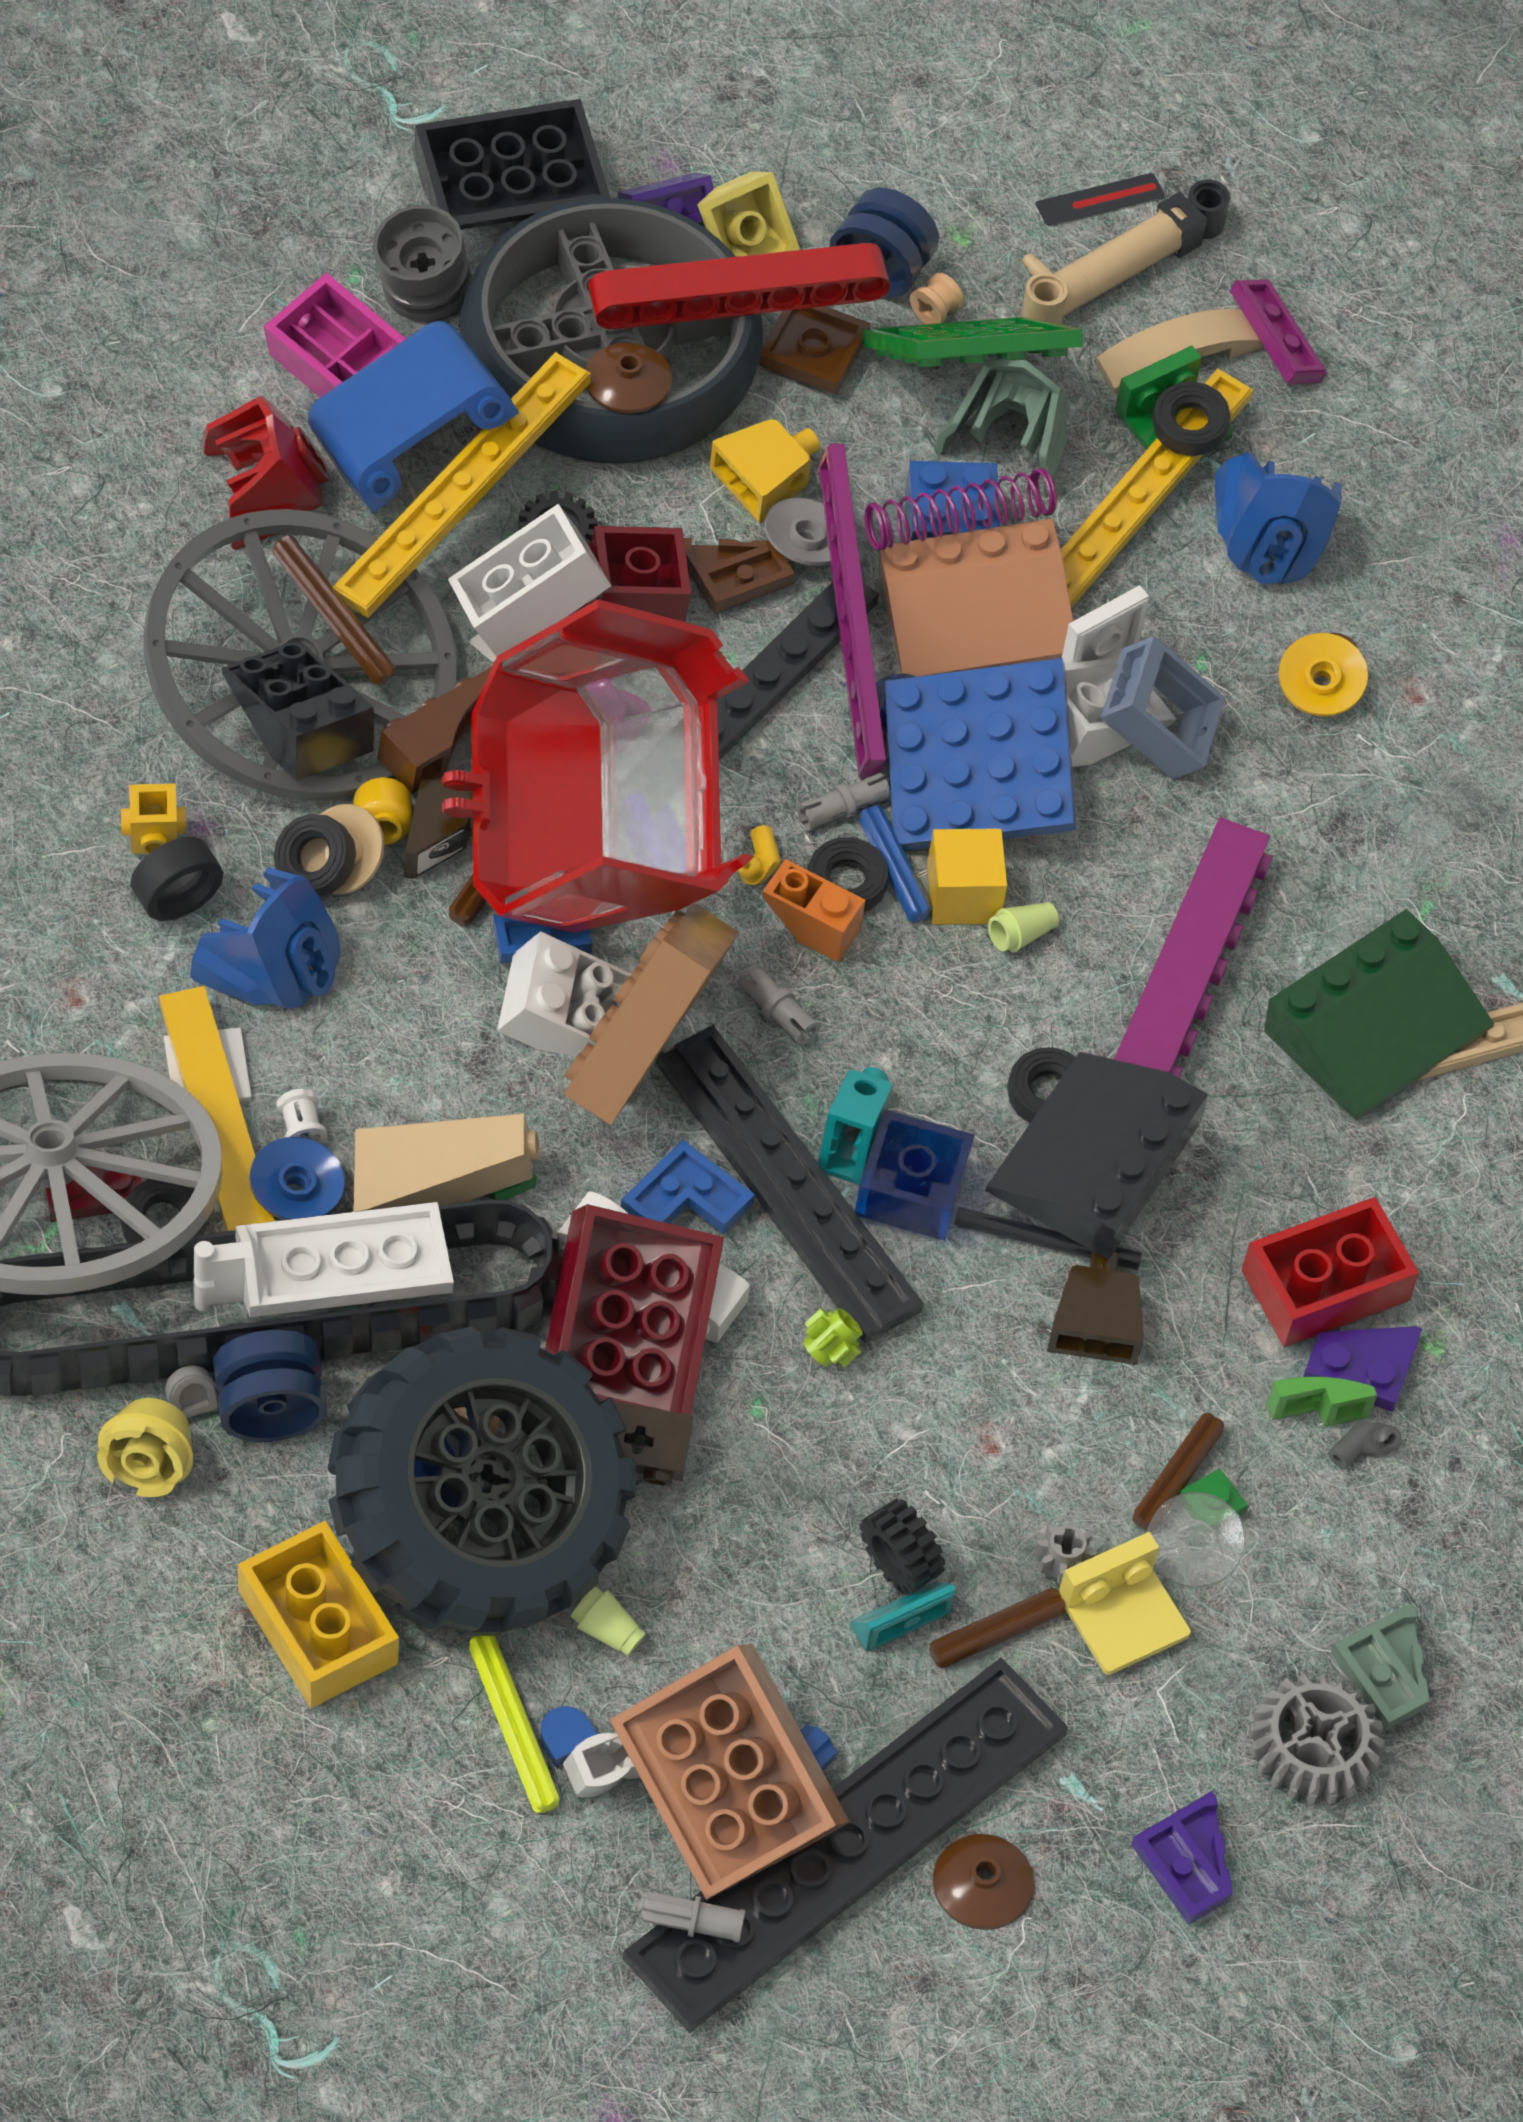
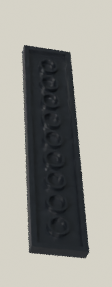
(894, 1811)

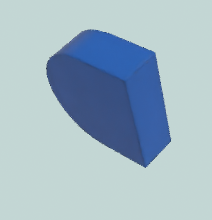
(562, 1731)

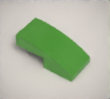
(1333, 1398)

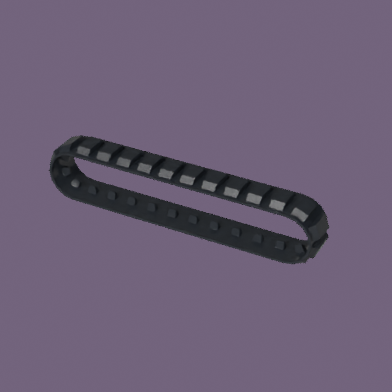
(335, 1333)

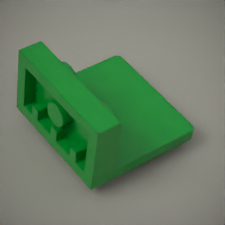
(1142, 388)

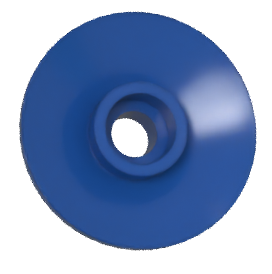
(299, 1163)

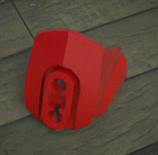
(287, 461)

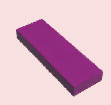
(1278, 331)

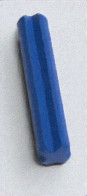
(900, 872)

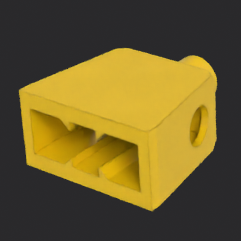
(764, 464)

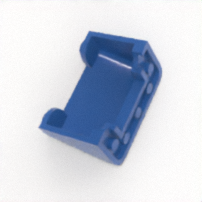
(402, 402)

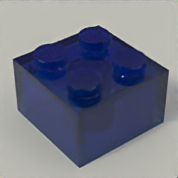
(914, 1175)

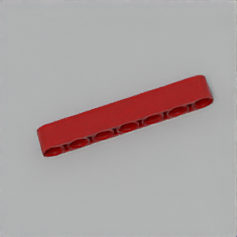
(738, 286)

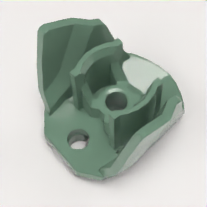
(1018, 387)

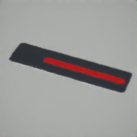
(1099, 199)

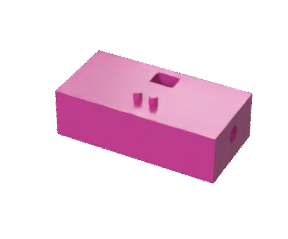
(327, 336)

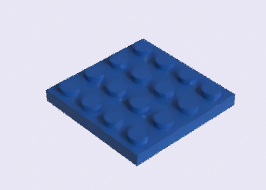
(981, 752)

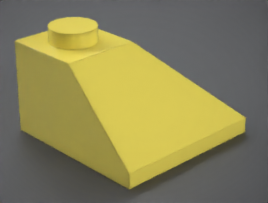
(749, 216)

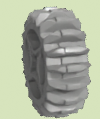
(1309, 1762)

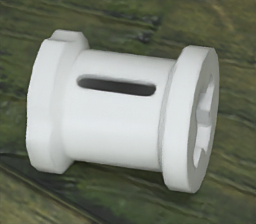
(307, 1111)

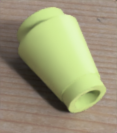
(1020, 925)
(607, 1621)

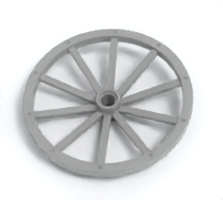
(56, 1155)

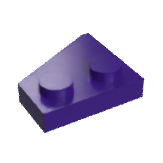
(1366, 1356)
(1188, 1858)

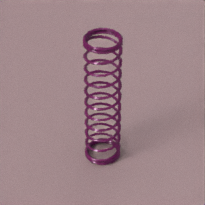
(886, 527)

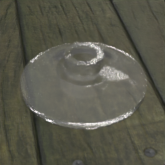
(1199, 1517)

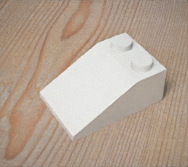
(1086, 695)

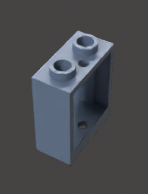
(1154, 664)

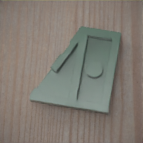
(1387, 1666)

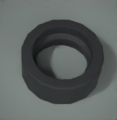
(176, 878)

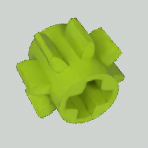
(832, 1337)

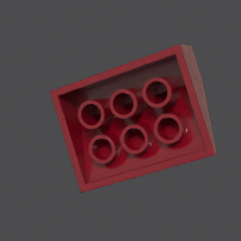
(635, 1305)

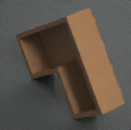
(651, 1008)

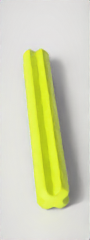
(514, 1723)

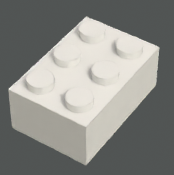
(529, 581)

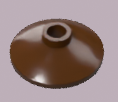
(629, 378)
(978, 1901)

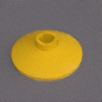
(1327, 657)

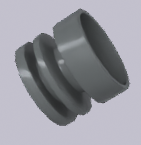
(422, 262)

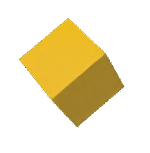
(966, 875)

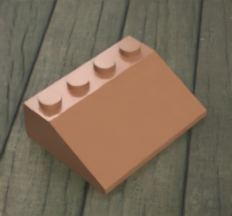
(976, 599)
(729, 1770)

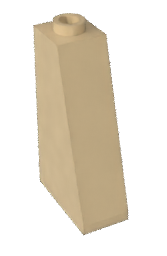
(441, 1160)

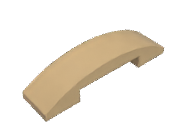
(1204, 330)

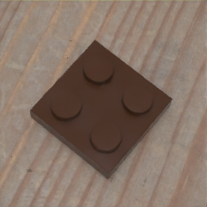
(814, 346)

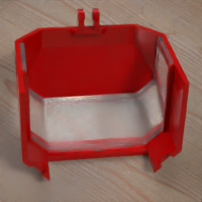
(598, 771)

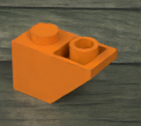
(815, 909)

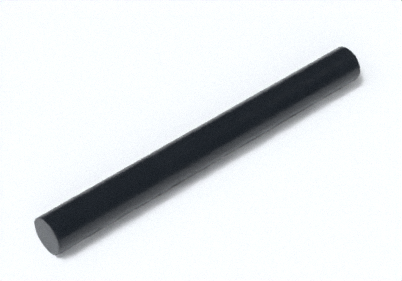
(1036, 1235)

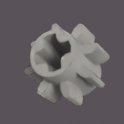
(1061, 1539)

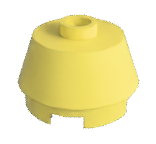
(146, 1447)

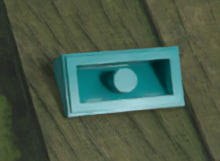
(904, 1615)

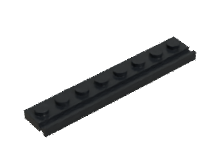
(789, 1183)

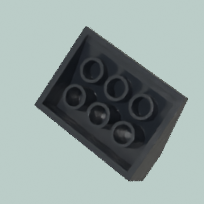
(508, 163)
(1099, 1149)

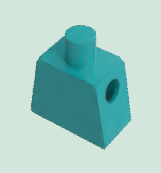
(857, 1104)

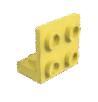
(1122, 1605)

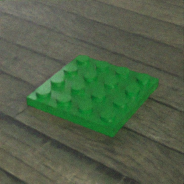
(972, 340)

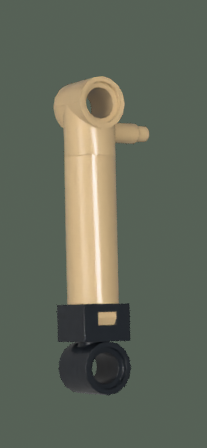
(1175, 228)

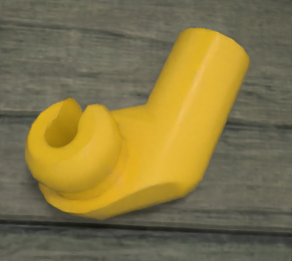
(765, 859)

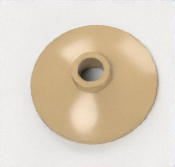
(368, 846)

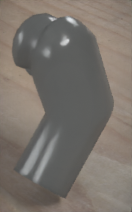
(1365, 1439)

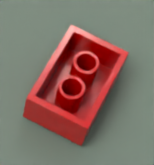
(1329, 1271)

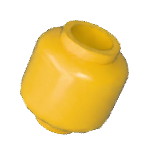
(389, 803)

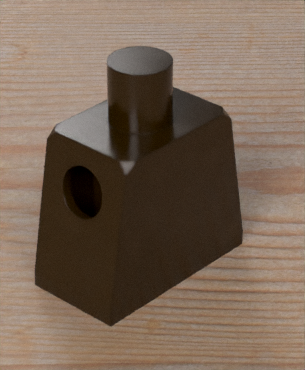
(1099, 1313)

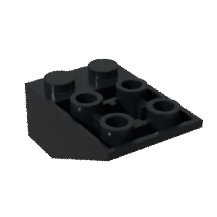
(302, 709)

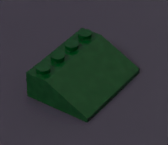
(1377, 1015)

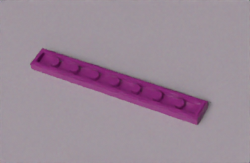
(851, 612)

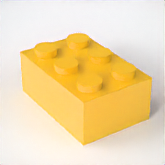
(318, 1614)

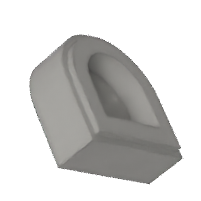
(192, 1391)

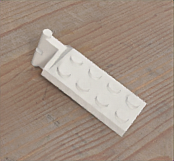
(326, 1261)

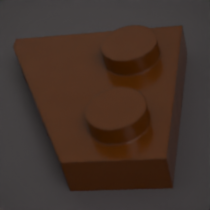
(737, 571)

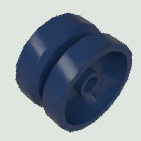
(898, 227)
(269, 1386)

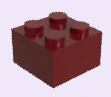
(644, 568)

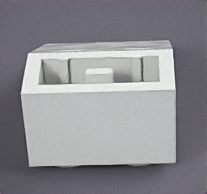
(557, 995)

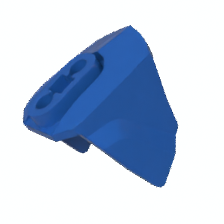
(1273, 516)
(274, 953)

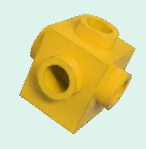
(152, 817)

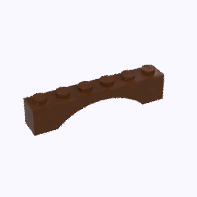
(427, 738)

